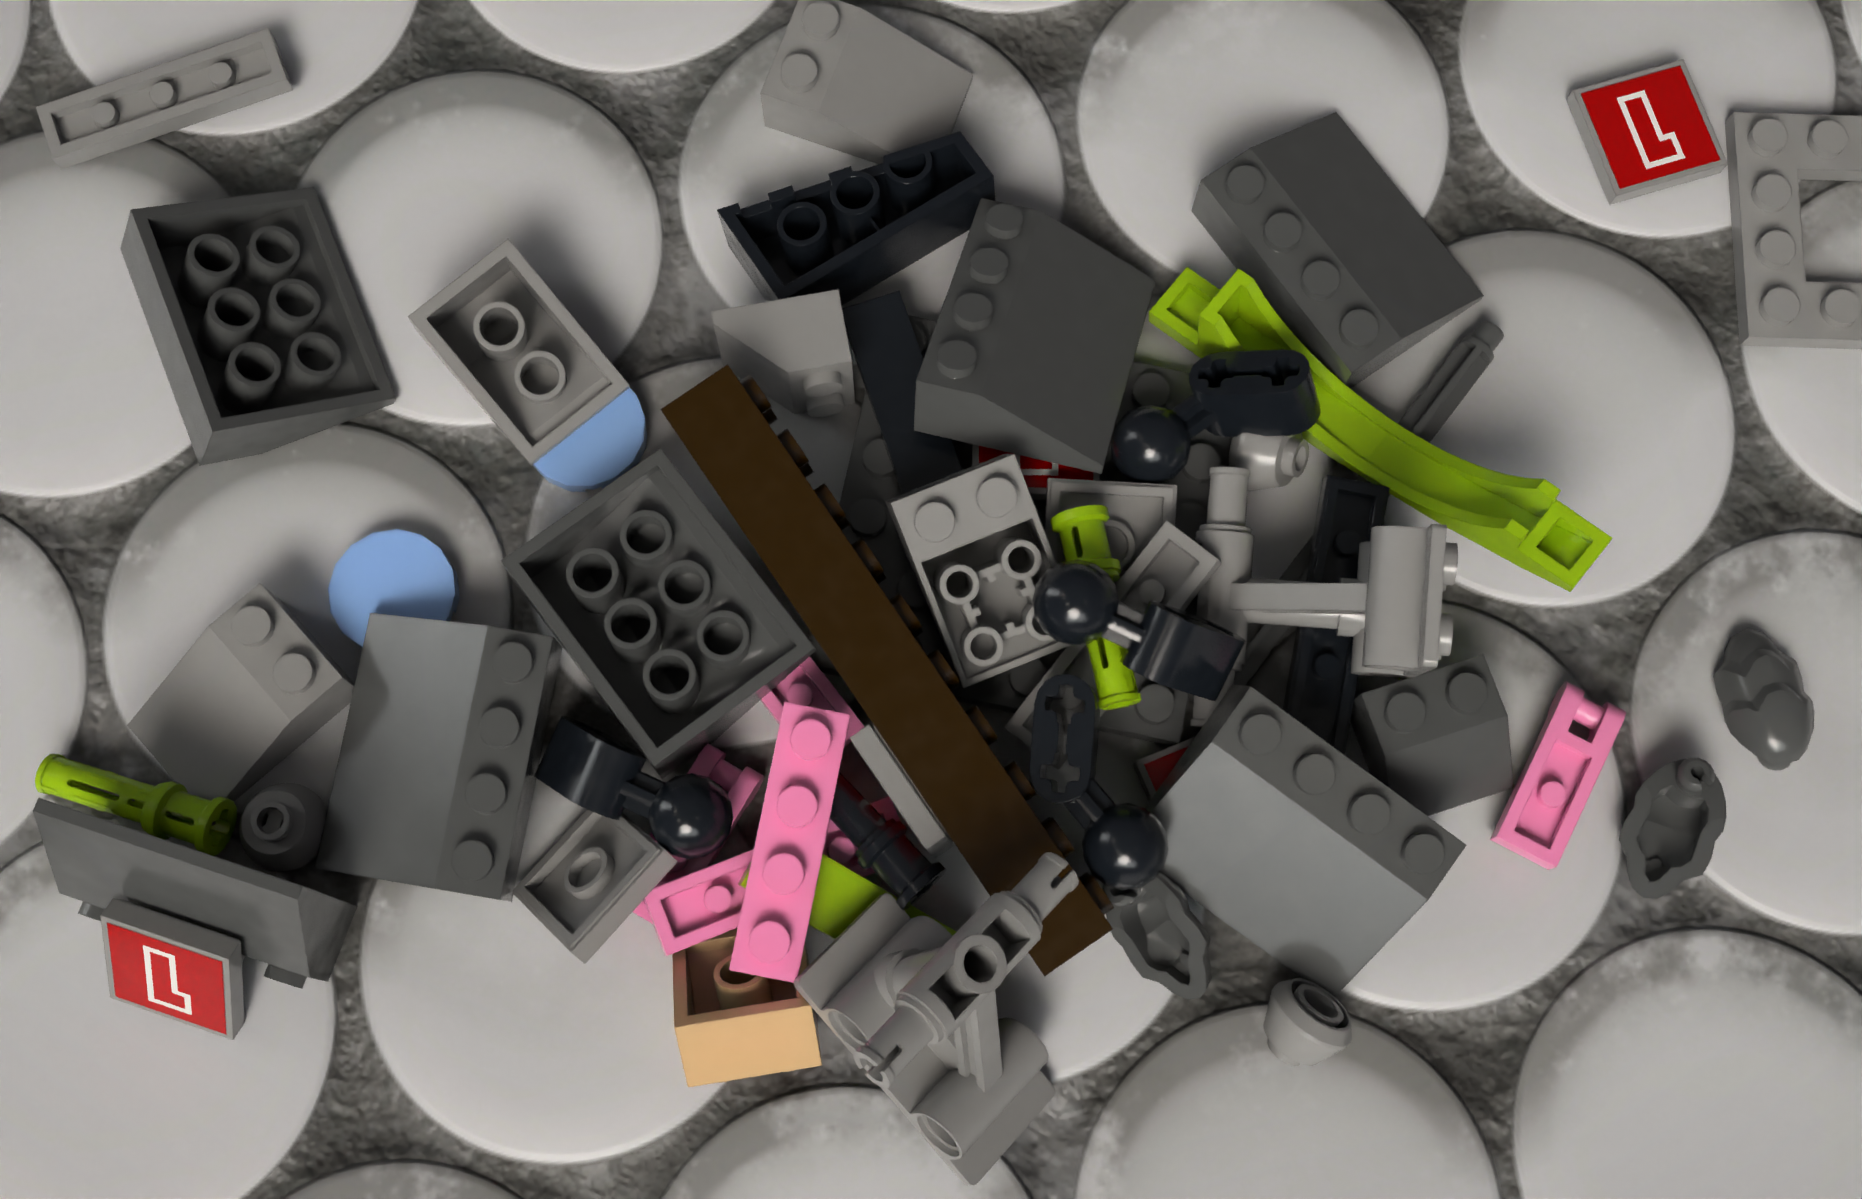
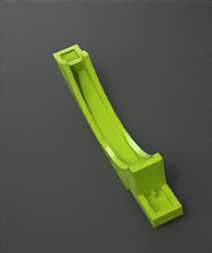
(1494, 509)

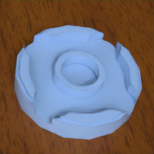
(599, 449)
(391, 576)

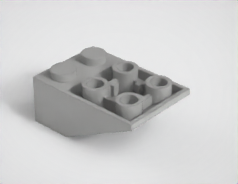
(978, 565)

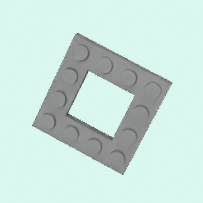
(1764, 167)

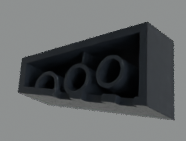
(859, 222)

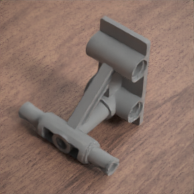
(1386, 610)
(926, 1018)

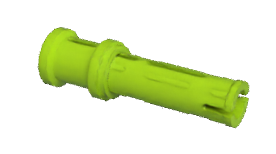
(1086, 539)
(160, 809)

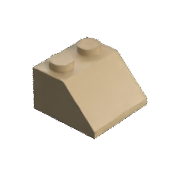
(736, 1021)

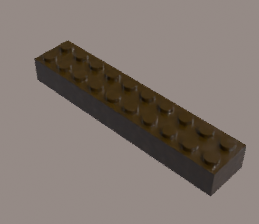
(877, 652)

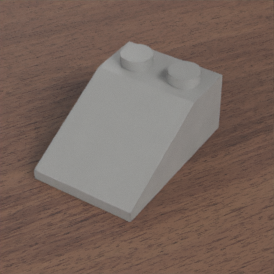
(859, 83)
(518, 352)
(241, 699)

